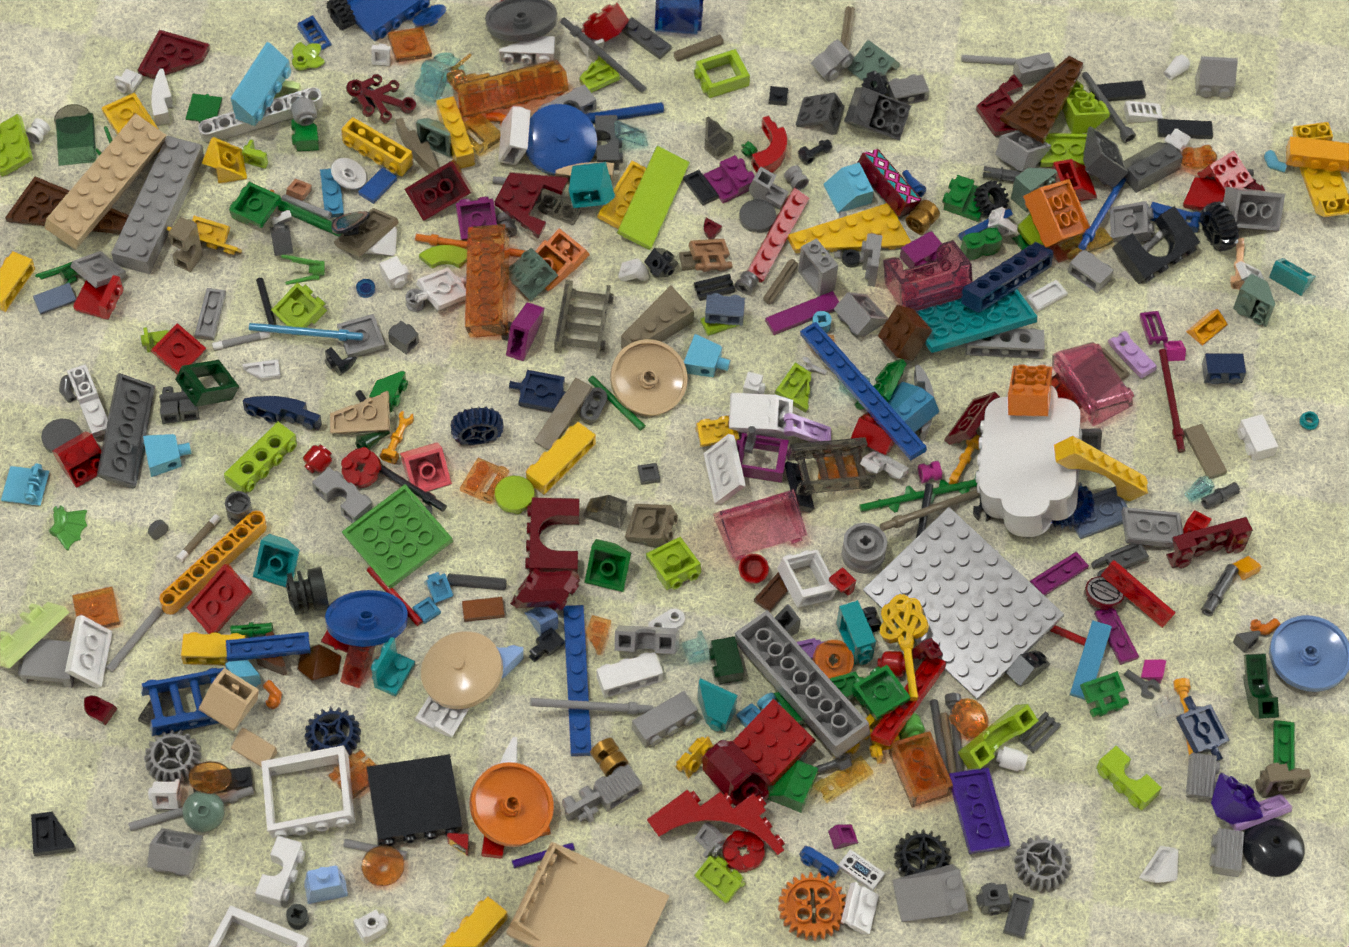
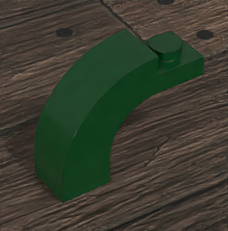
(1259, 697)

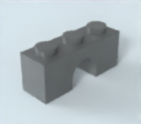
(606, 132)

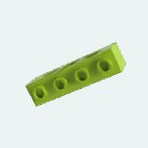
(262, 449)

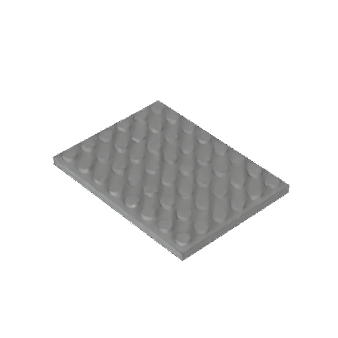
(972, 599)

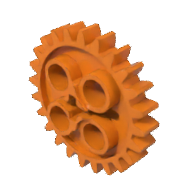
(793, 906)

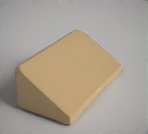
(253, 747)

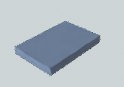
(1106, 513)

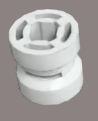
(37, 131)

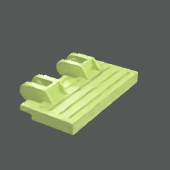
(39, 622)

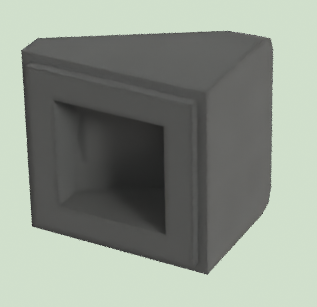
(1246, 640)

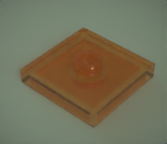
(409, 44)
(98, 606)

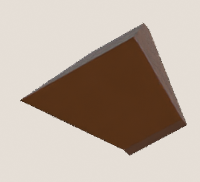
(319, 663)

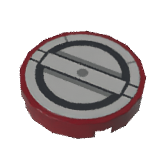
(1102, 594)

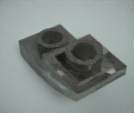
(558, 210)
(148, 713)

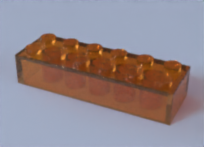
(510, 88)
(487, 281)

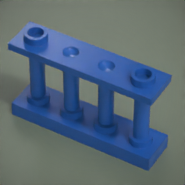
(181, 719)

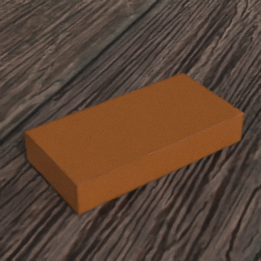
(483, 609)

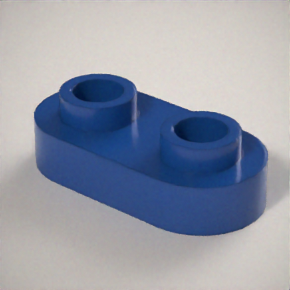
(814, 858)

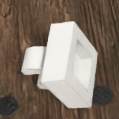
(381, 54)

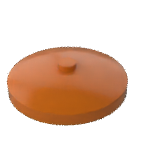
(511, 804)

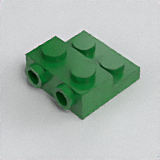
(960, 198)
(254, 205)
(880, 692)

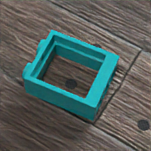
(856, 632)

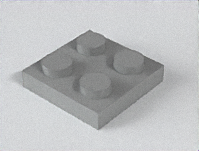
(97, 269)
(372, 337)

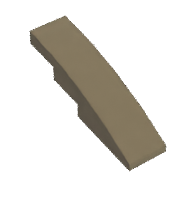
(420, 151)

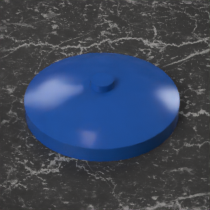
(560, 138)
(366, 618)

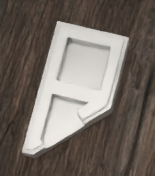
(263, 370)

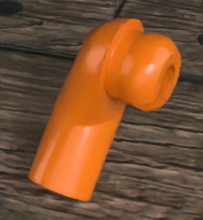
(495, 117)

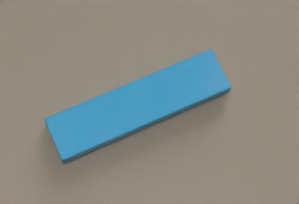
(1091, 656)

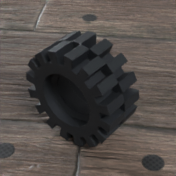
(341, 13)
(996, 192)

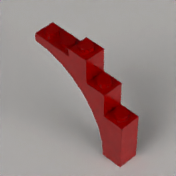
(718, 808)

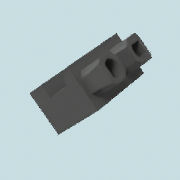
(170, 406)

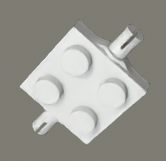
(442, 288)

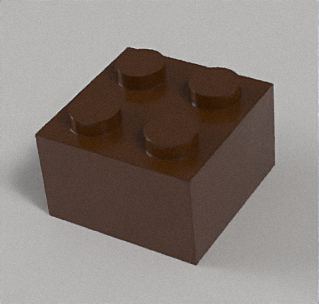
(904, 333)

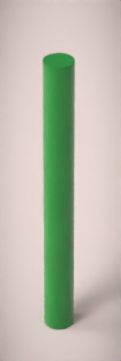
(612, 399)

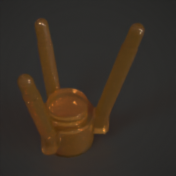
(458, 76)

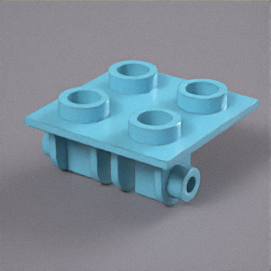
(25, 485)

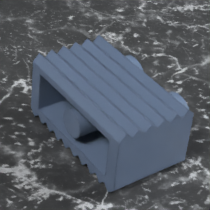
(724, 309)

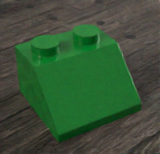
(794, 786)

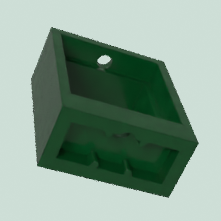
(195, 390)

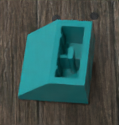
(590, 185)

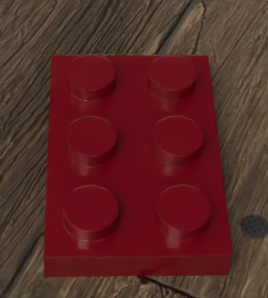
(970, 420)

